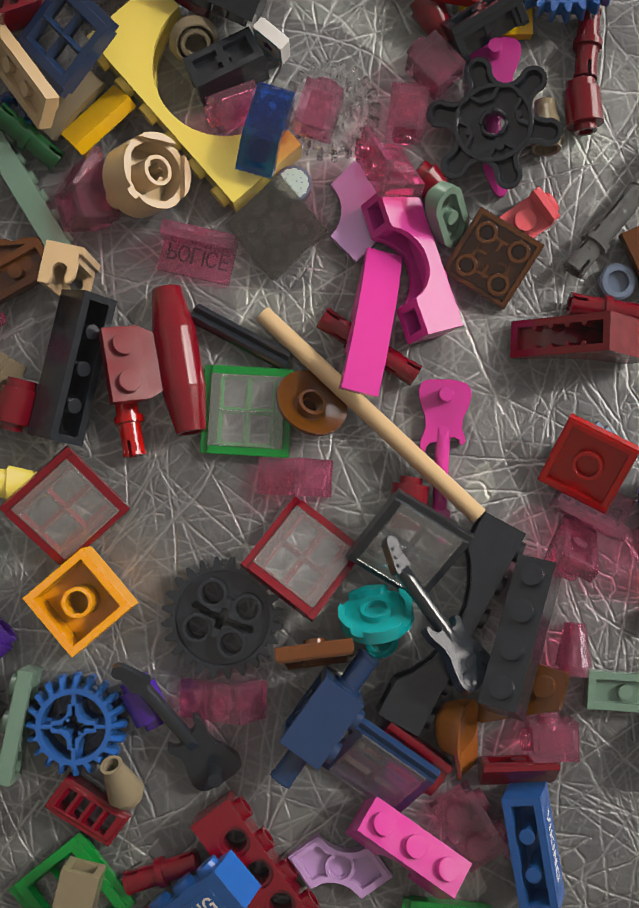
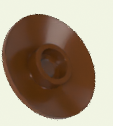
(305, 390)

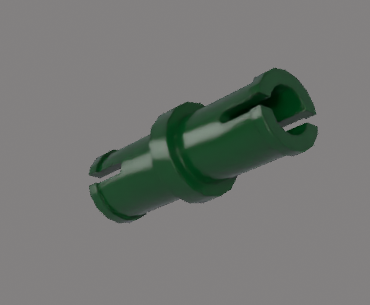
(29, 138)

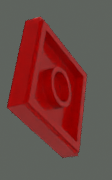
(589, 463)

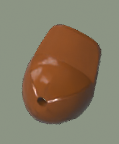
(458, 732)

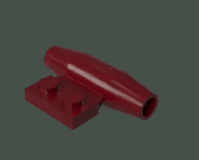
(166, 361)

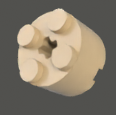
(145, 175)

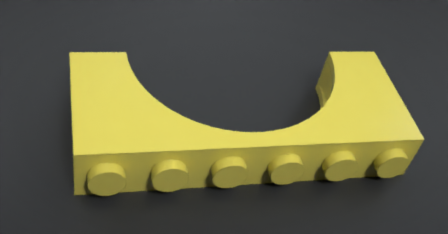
(135, 61)

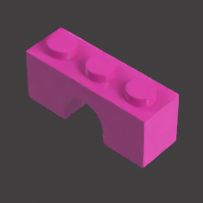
(397, 837)

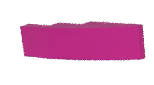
(371, 323)

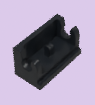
(482, 22)
(226, 64)

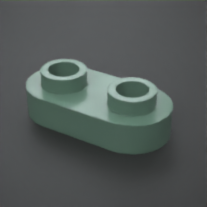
(446, 213)

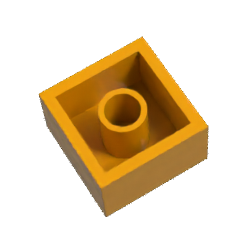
(80, 600)

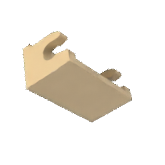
(64, 264)

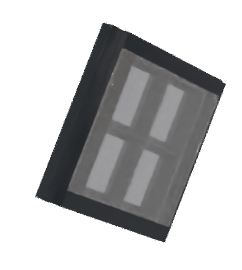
(423, 535)

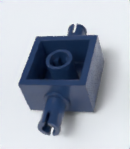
(322, 718)

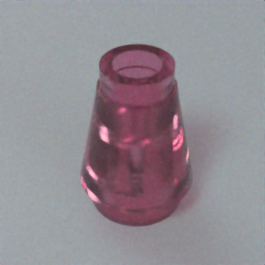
(574, 650)

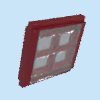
(64, 506)
(301, 558)

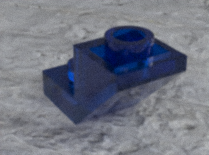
(264, 130)

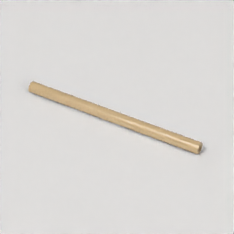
(371, 416)

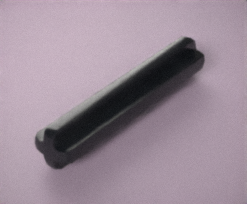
(240, 337)

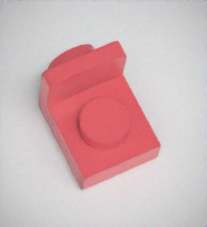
(534, 213)

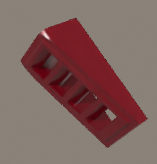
(70, 814)

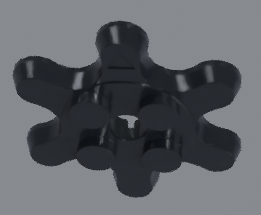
(487, 99)

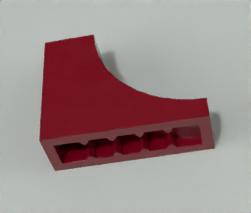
(584, 336)

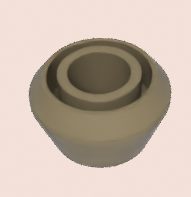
(191, 35)

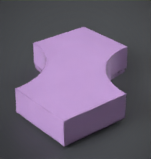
(352, 231)
(324, 863)

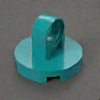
(376, 617)

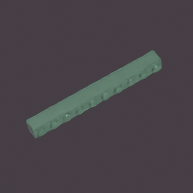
(30, 198)

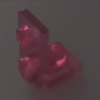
(224, 702)

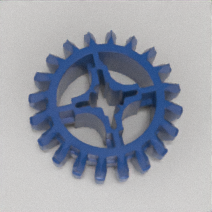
(74, 753)

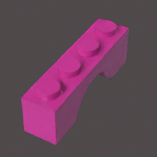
(403, 226)

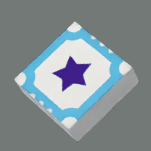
(272, 40)

